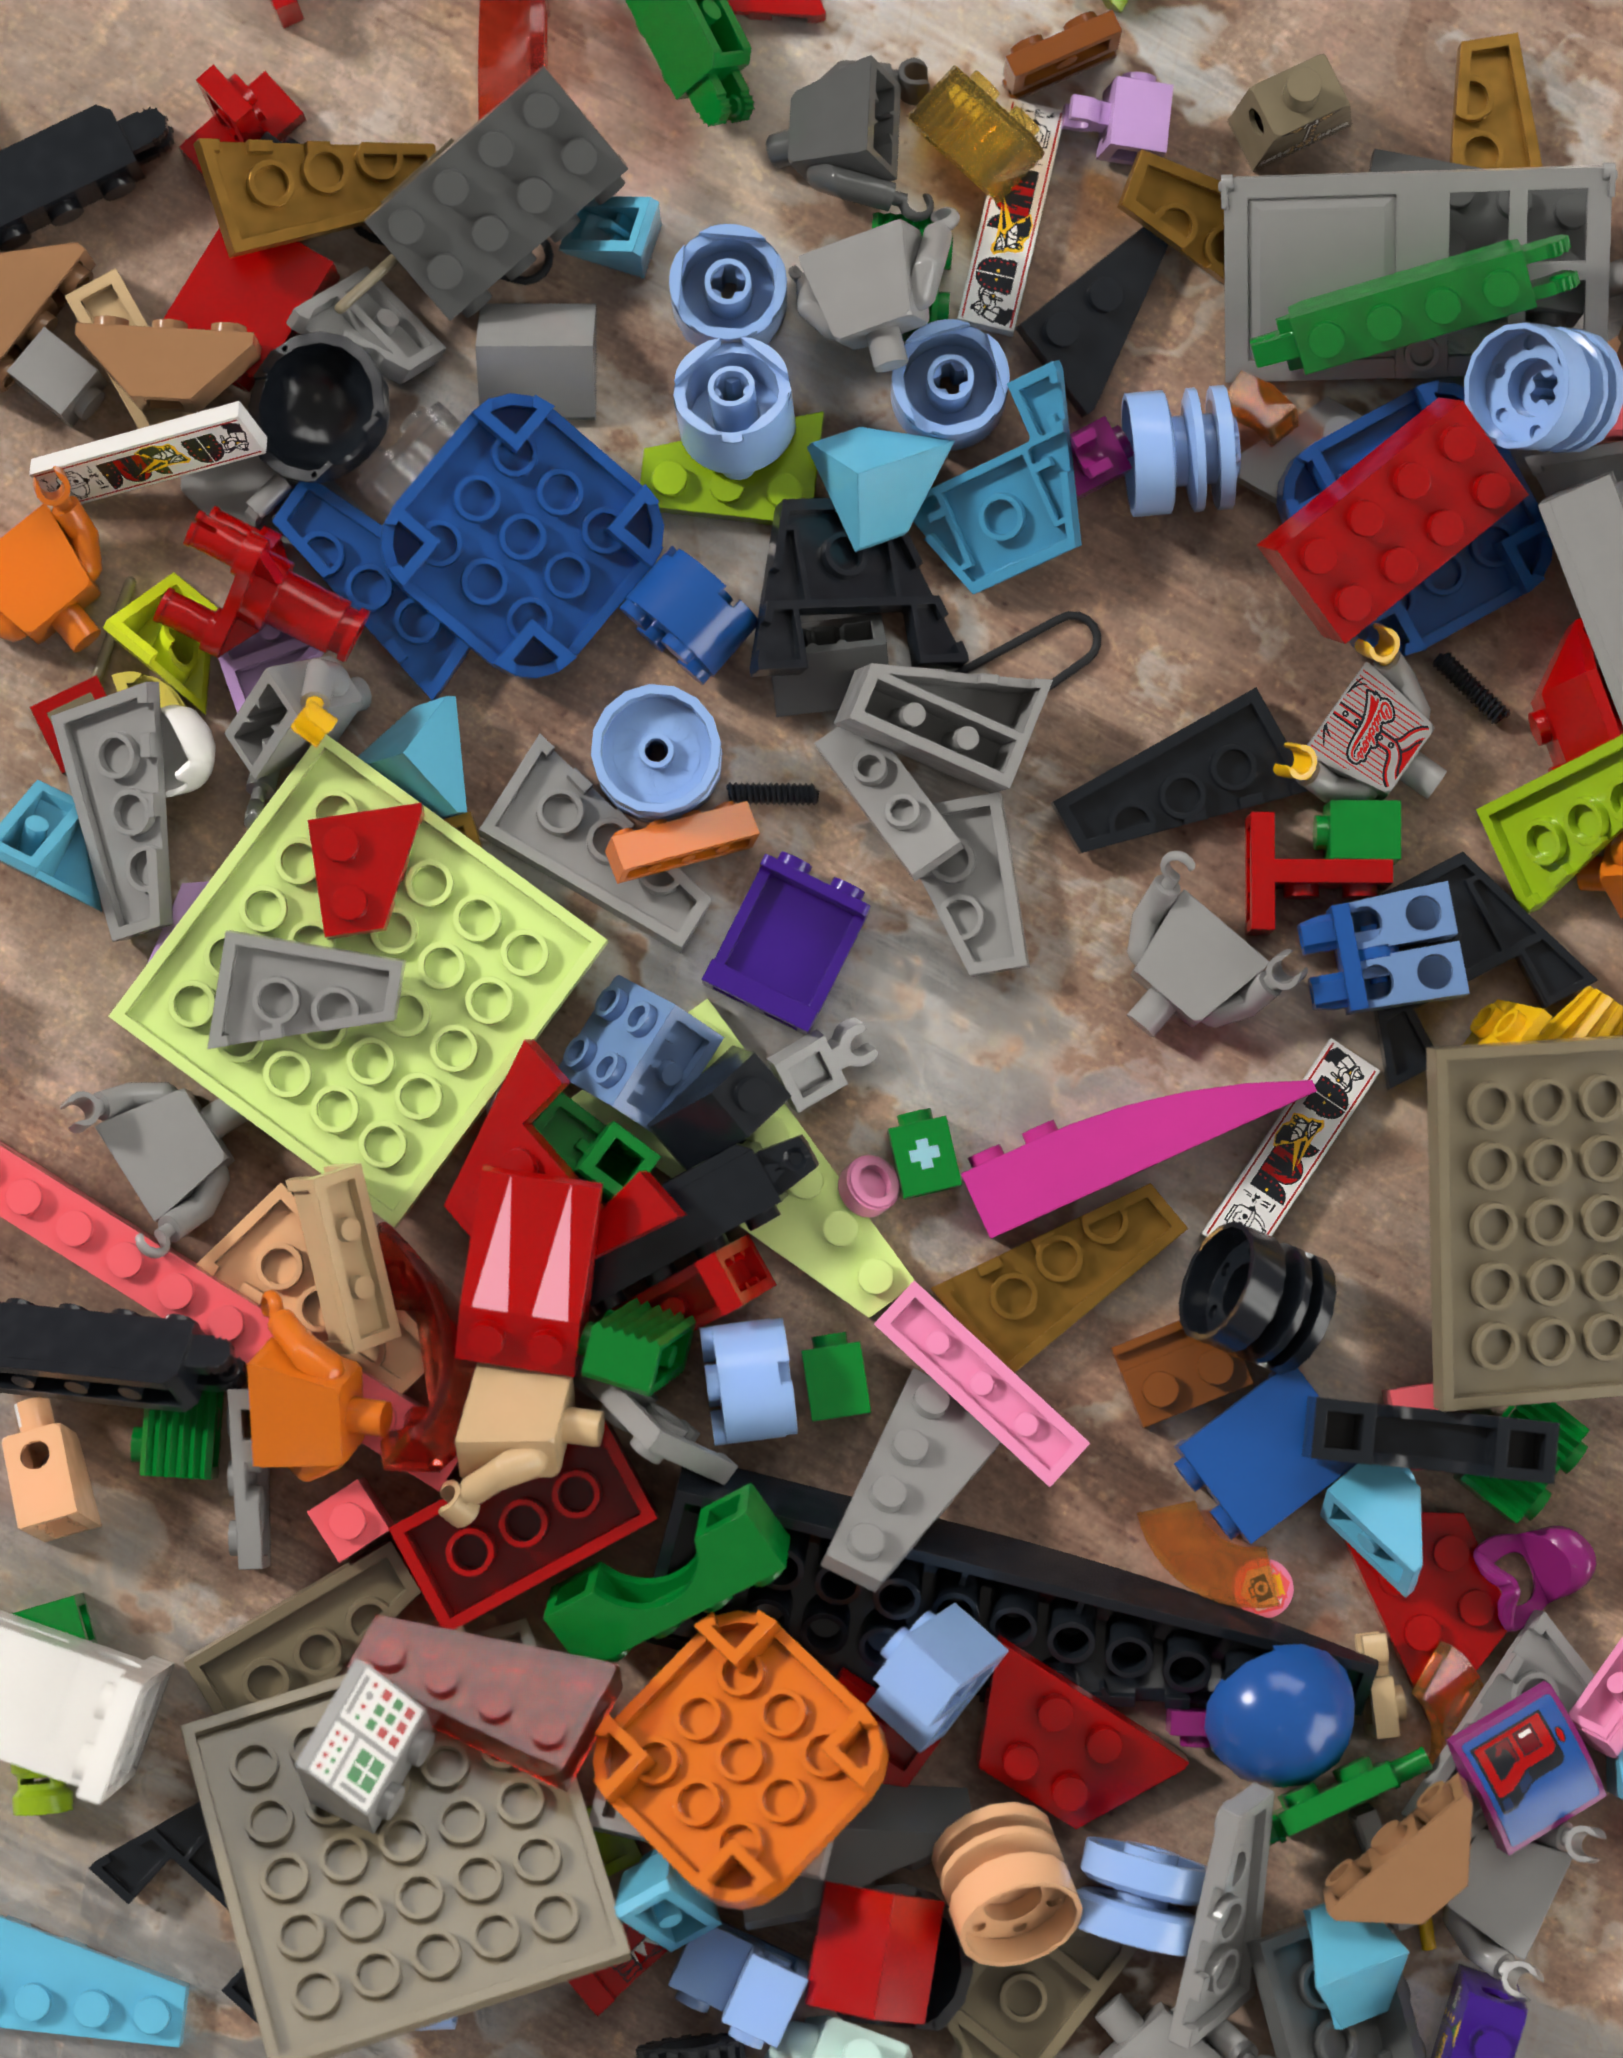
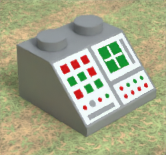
(365, 1748)

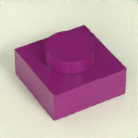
(1188, 1725)

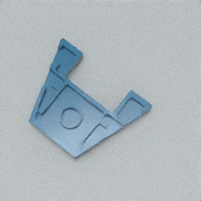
(1016, 505)

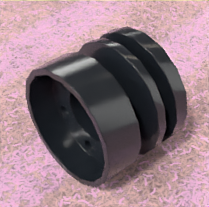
(1257, 1297)

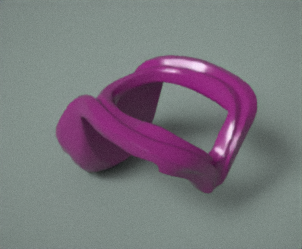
(1558, 1562)

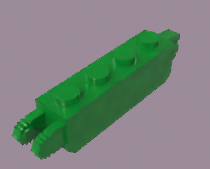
(699, 54)
(1413, 305)

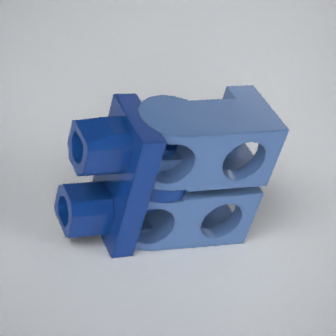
(1367, 952)

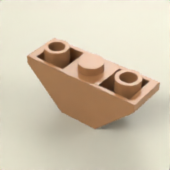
(34, 293)
(168, 363)
(1411, 1862)

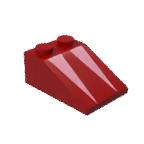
(529, 1271)

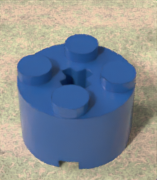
(689, 613)

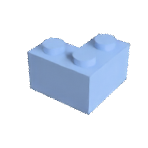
(933, 1674)
(744, 1979)

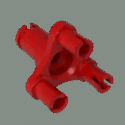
(261, 594)

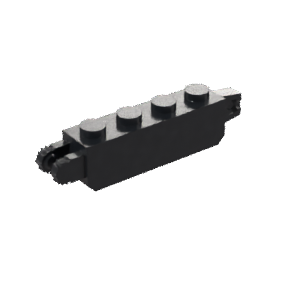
(75, 165)
(716, 1196)
(112, 1357)

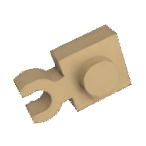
(1385, 1701)

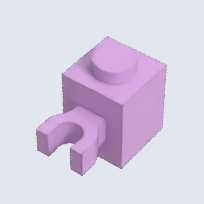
(1128, 118)

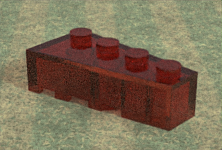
(497, 1694)

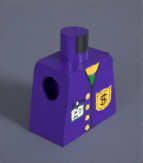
(1479, 2023)

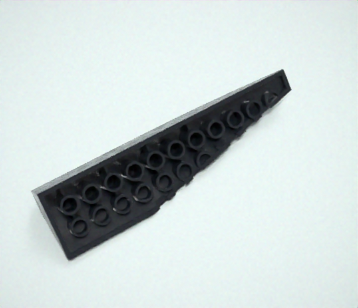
(1084, 1619)

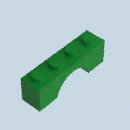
(610, 1612)

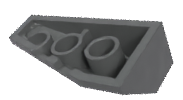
(886, 1835)

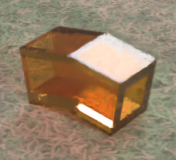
(1262, 408)

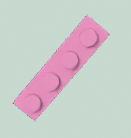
(982, 1383)

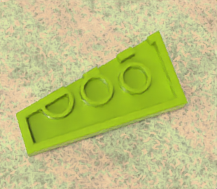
(1557, 823)

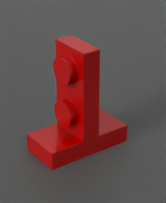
(242, 111)
(1299, 877)
(712, 1284)

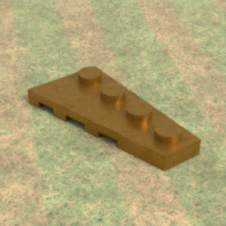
(1493, 106)
(298, 191)
(1178, 208)
(1049, 1283)

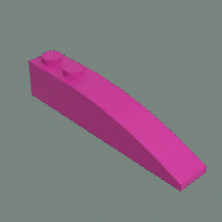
(1106, 1148)

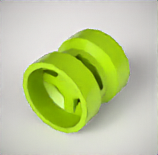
(39, 1796)

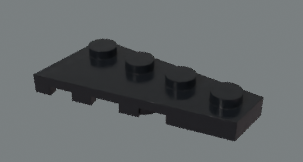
(1188, 777)

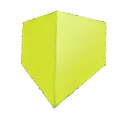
(160, 648)

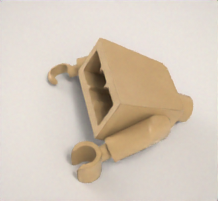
(513, 1433)

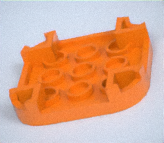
(740, 1759)

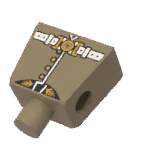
(1295, 112)

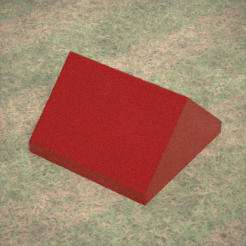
(874, 1953)

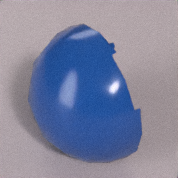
(1282, 1717)

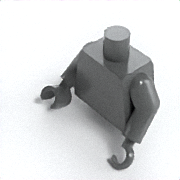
(848, 132)

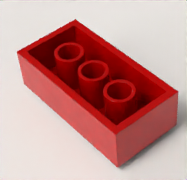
(1393, 519)
(525, 1532)

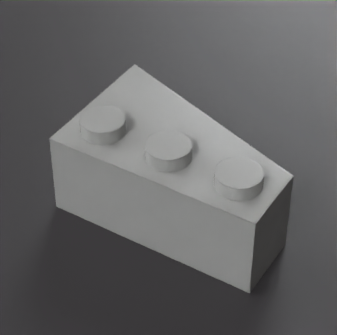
(945, 719)

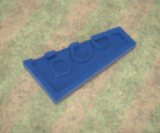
(345, 552)

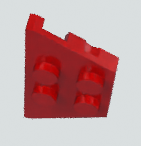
(1448, 1602)
(1066, 1743)

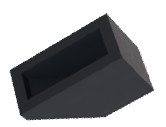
(719, 1108)

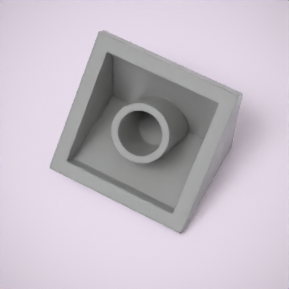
(539, 353)

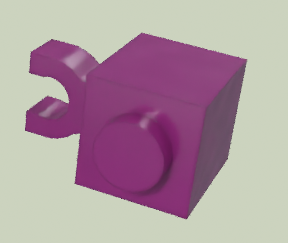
(1099, 456)

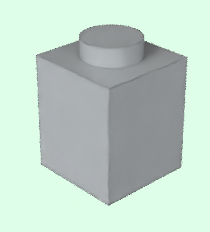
(59, 378)

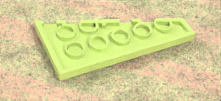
(814, 1223)

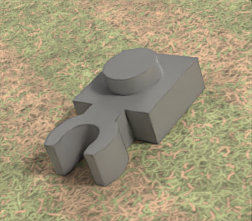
(814, 1066)

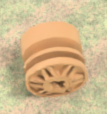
(1006, 1884)

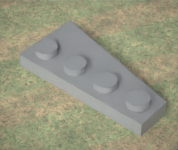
(909, 1482)
(1534, 1657)

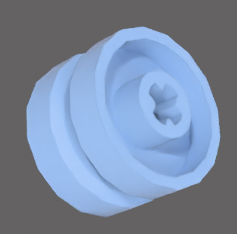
(626, 738)
(1143, 1886)

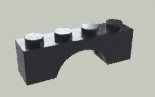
(1430, 1439)

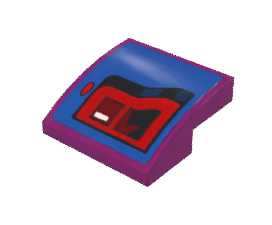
(1526, 1767)

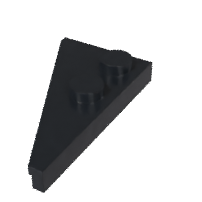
(1093, 317)

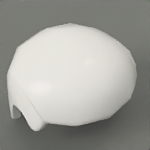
(186, 750)

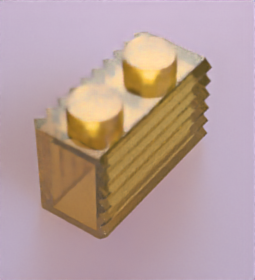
(977, 133)

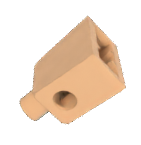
(59, 1495)

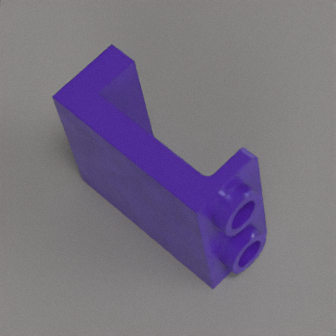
(788, 942)

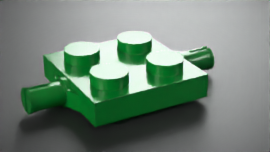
(1354, 1784)

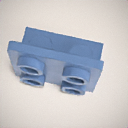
(638, 1051)

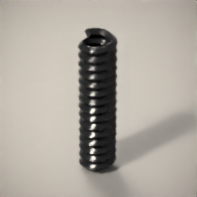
(1471, 687)
(773, 793)

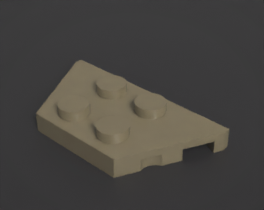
(1036, 2004)

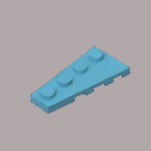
(80, 1992)

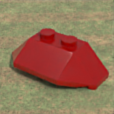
(1573, 701)

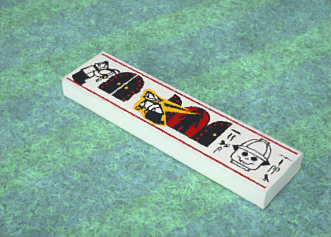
(1009, 236)
(153, 453)
(1296, 1142)

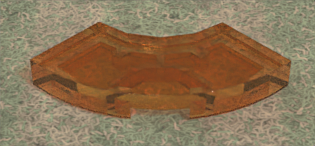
(1206, 1561)
(1447, 1693)

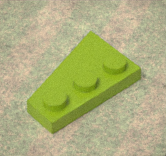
(696, 491)

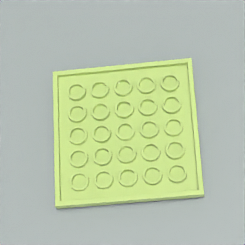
(479, 977)

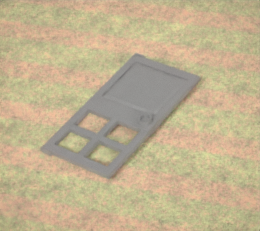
(1336, 230)

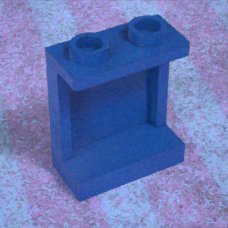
(1255, 1460)

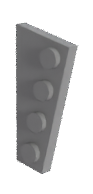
(120, 798)
(563, 828)
(1229, 1914)

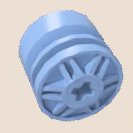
(1544, 388)
(1180, 450)

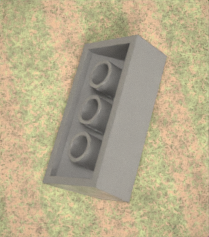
(1588, 540)

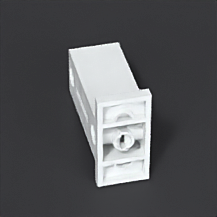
(75, 1706)

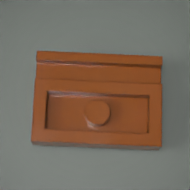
(1044, 62)
(1175, 1372)

